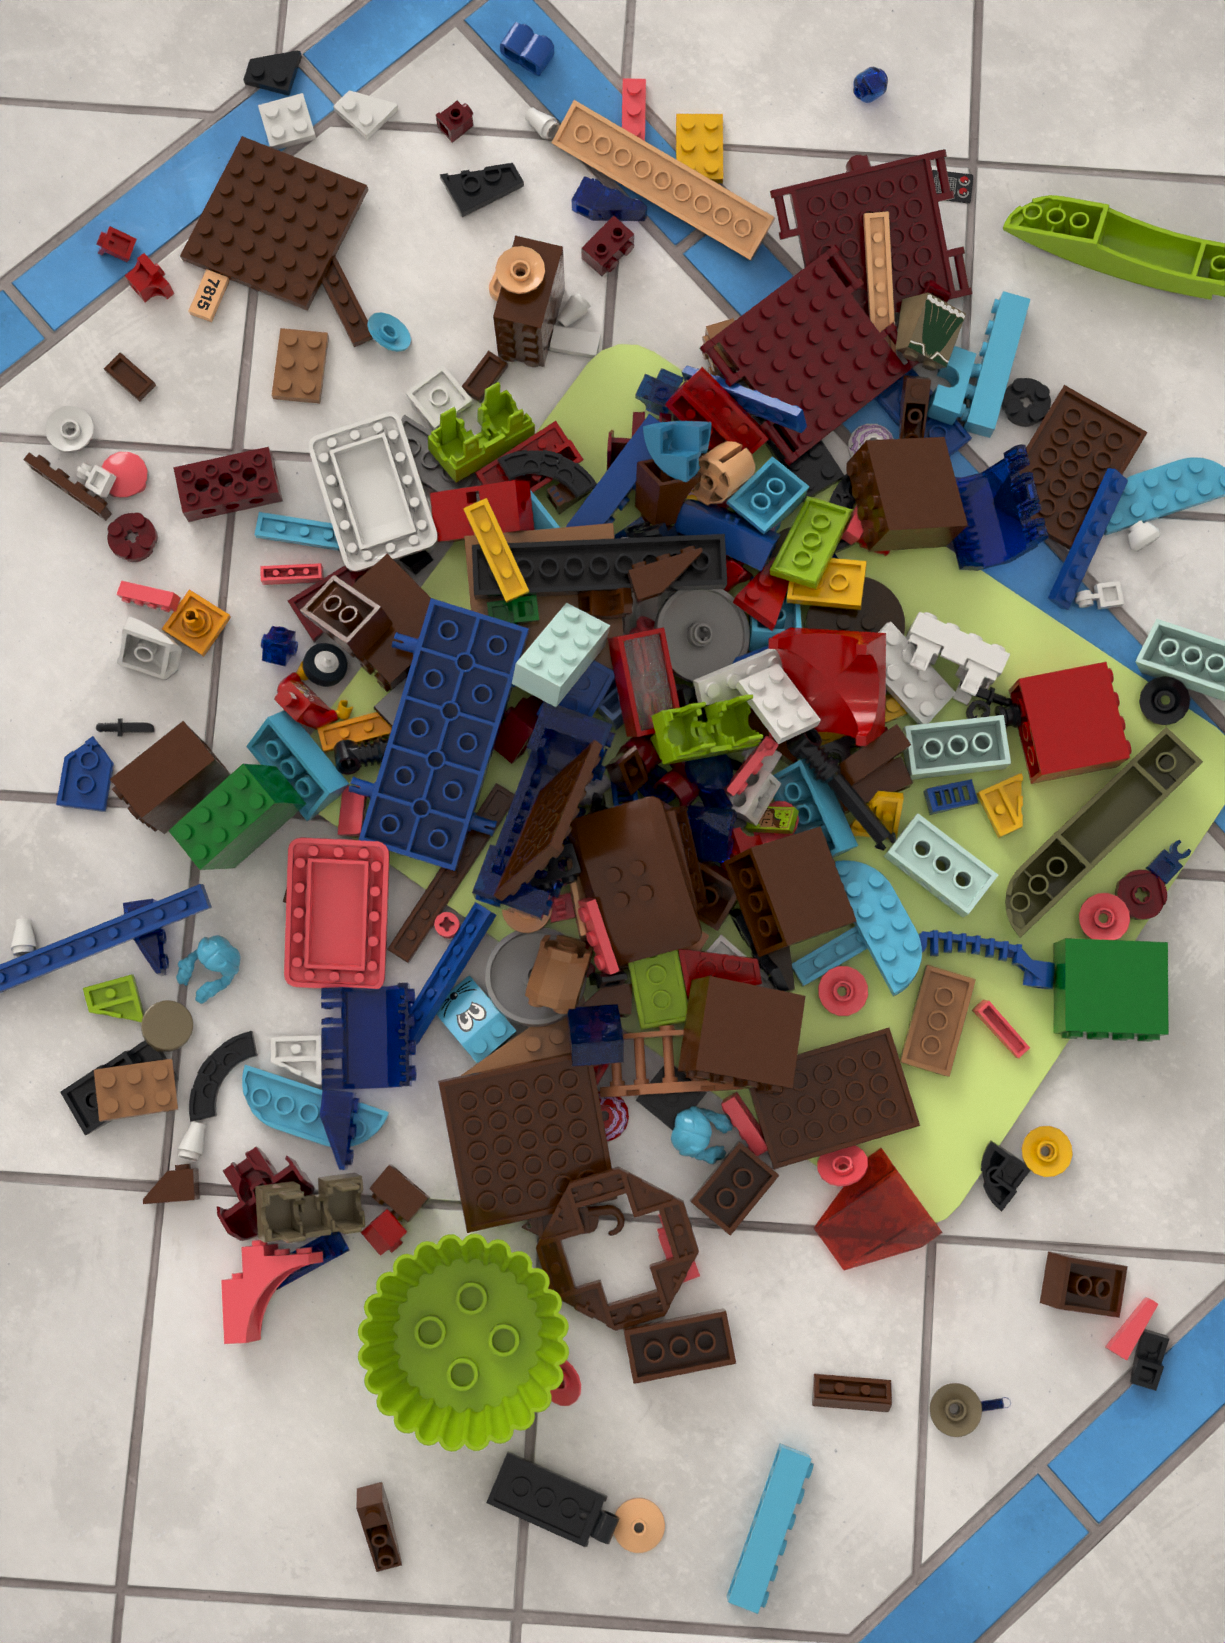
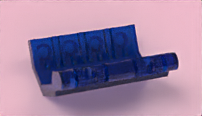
(999, 514)
(372, 1037)

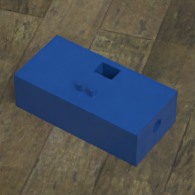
(741, 537)

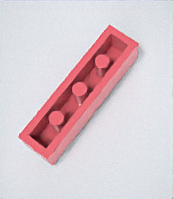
(291, 574)
(148, 596)
(745, 1122)

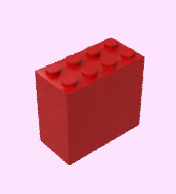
(1070, 722)

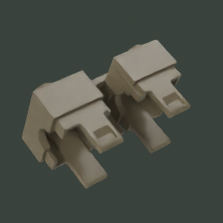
(292, 1217)

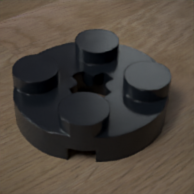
(1035, 392)

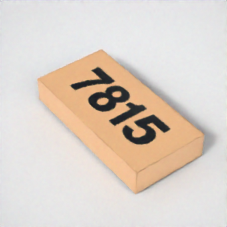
(209, 295)

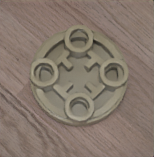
(167, 1026)

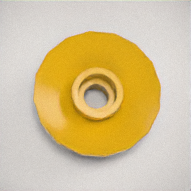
(1059, 1151)

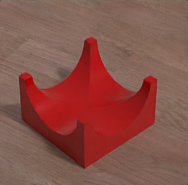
(838, 677)

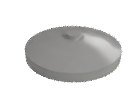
(702, 631)
(509, 974)

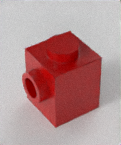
(384, 1233)

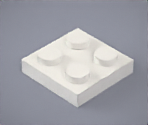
(287, 122)
(438, 394)

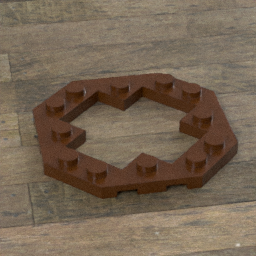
(643, 1199)

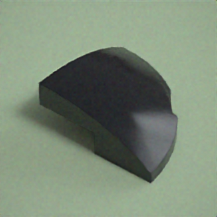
(645, 530)
(1001, 1174)

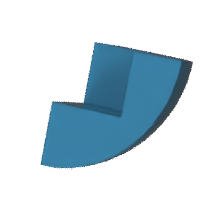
(678, 446)

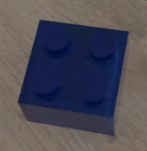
(595, 1035)

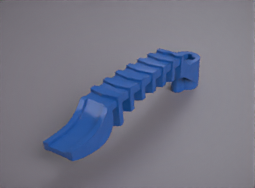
(1036, 973)

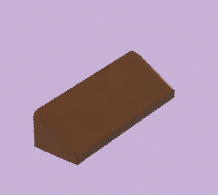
(851, 1393)

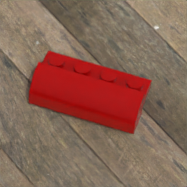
(707, 401)
(549, 439)

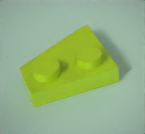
(115, 998)

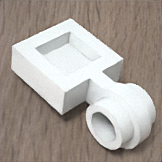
(97, 478)
(1106, 595)

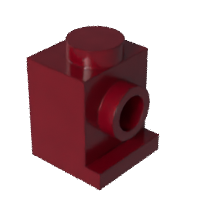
(452, 125)

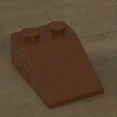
(347, 616)
(1083, 1285)

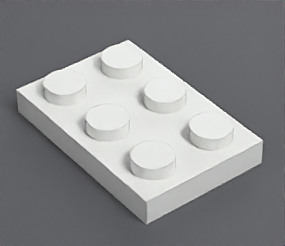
(778, 703)

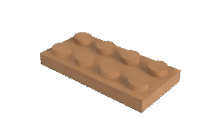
(937, 1020)

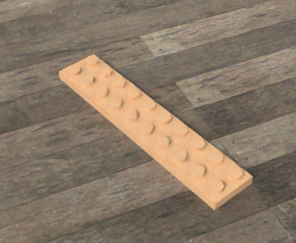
(663, 180)

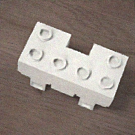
(978, 660)

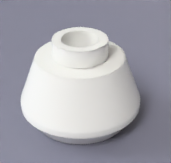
(1142, 535)

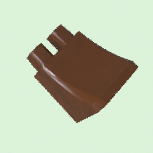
(660, 495)

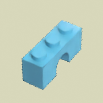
(947, 402)

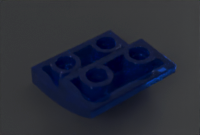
(712, 832)

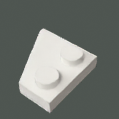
(365, 112)
(299, 1055)

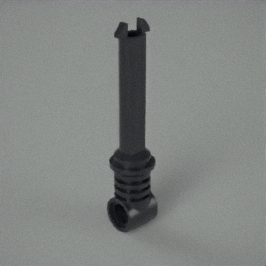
(351, 756)
(829, 771)

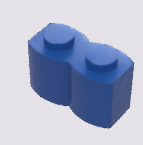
(527, 48)

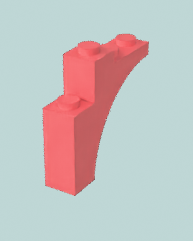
(249, 1292)

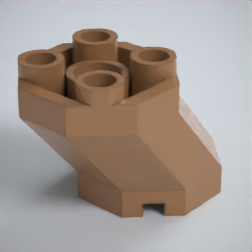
(559, 973)

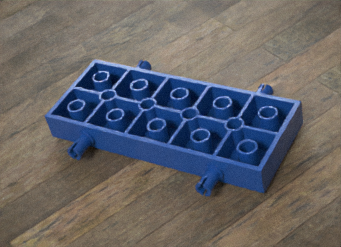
(443, 735)

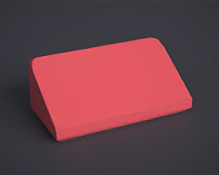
(351, 813)

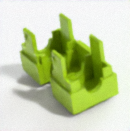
(501, 431)
(686, 738)

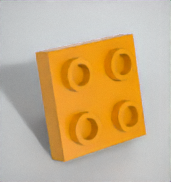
(196, 623)

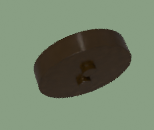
(877, 609)

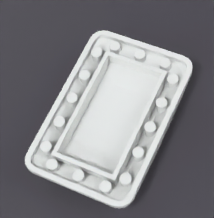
(372, 491)

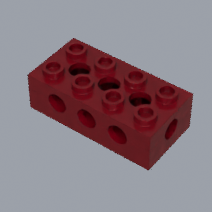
(217, 473)

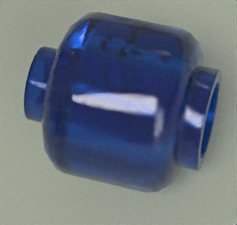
(870, 84)

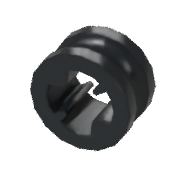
(981, 704)

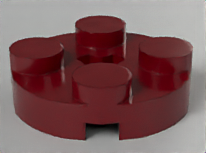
(120, 530)
(1149, 883)

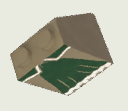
(928, 330)

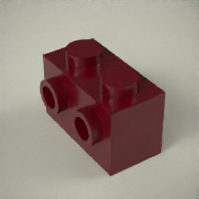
(608, 246)

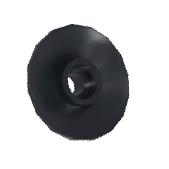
(1164, 713)

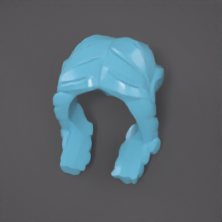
(215, 955)
(694, 1131)

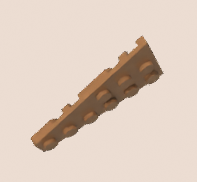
(529, 1046)

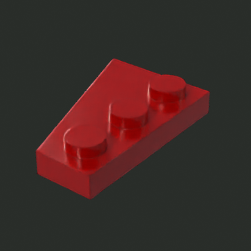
(763, 597)
(730, 967)

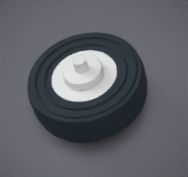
(325, 664)

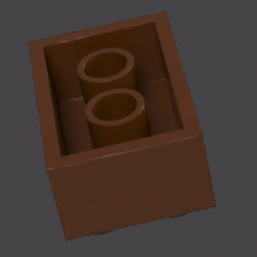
(734, 1188)

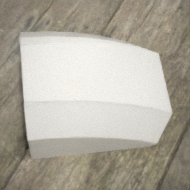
(148, 650)

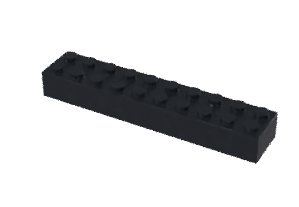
(601, 564)

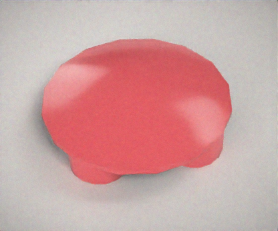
(130, 474)

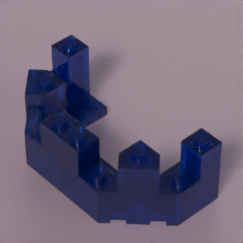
(553, 744)

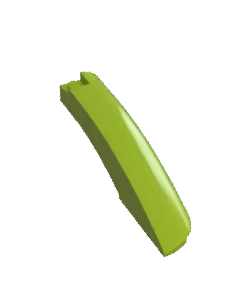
(1121, 245)

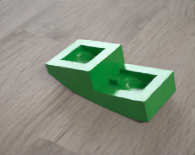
(516, 611)

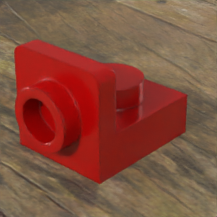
(116, 244)

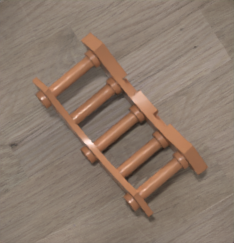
(669, 1083)

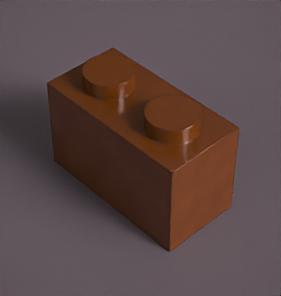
(398, 1193)

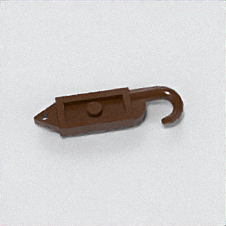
(589, 1217)

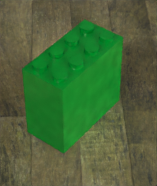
(237, 817)
(1111, 989)

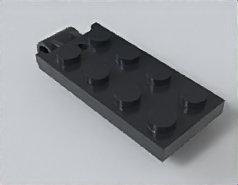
(814, 467)
(551, 1501)

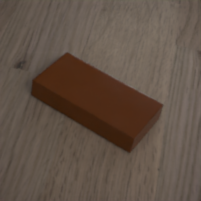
(484, 376)
(129, 377)

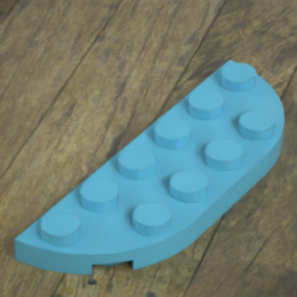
(1167, 491)
(882, 924)
(296, 1107)

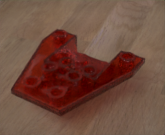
(875, 1217)

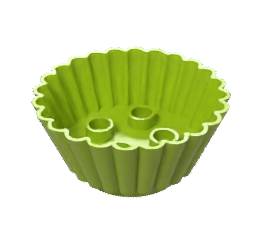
(463, 1342)

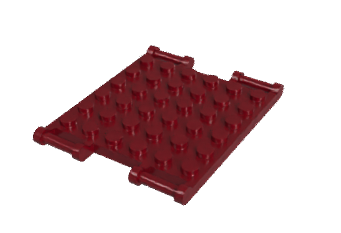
(832, 213)
(811, 351)

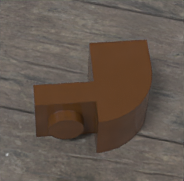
(606, 604)

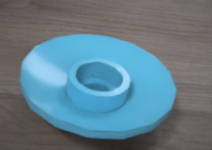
(389, 332)

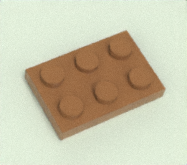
(300, 365)
(135, 1090)

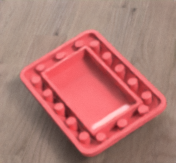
(336, 913)

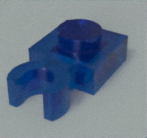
(1166, 864)

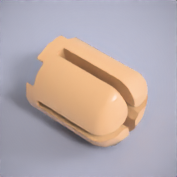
(723, 472)

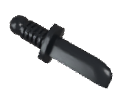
(990, 696)
(120, 727)

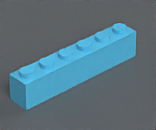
(996, 364)
(769, 1529)

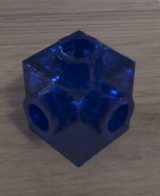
(279, 645)

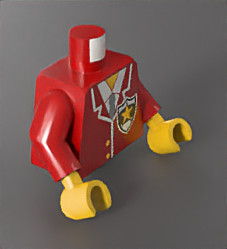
(305, 705)

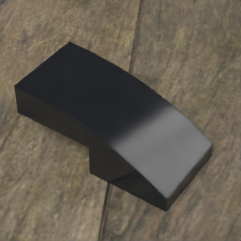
(605, 980)
(1148, 1359)

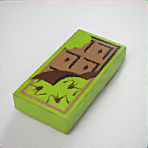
(776, 821)

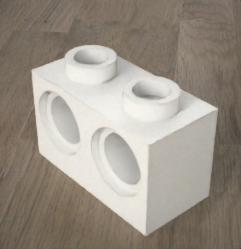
(756, 797)

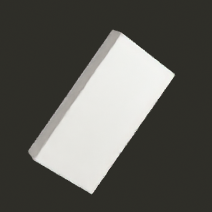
(575, 341)

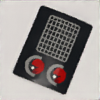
(959, 183)

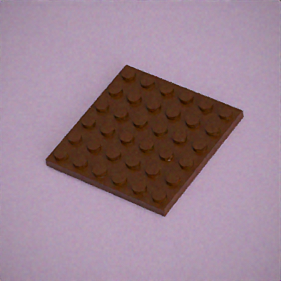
(274, 223)
(522, 1137)

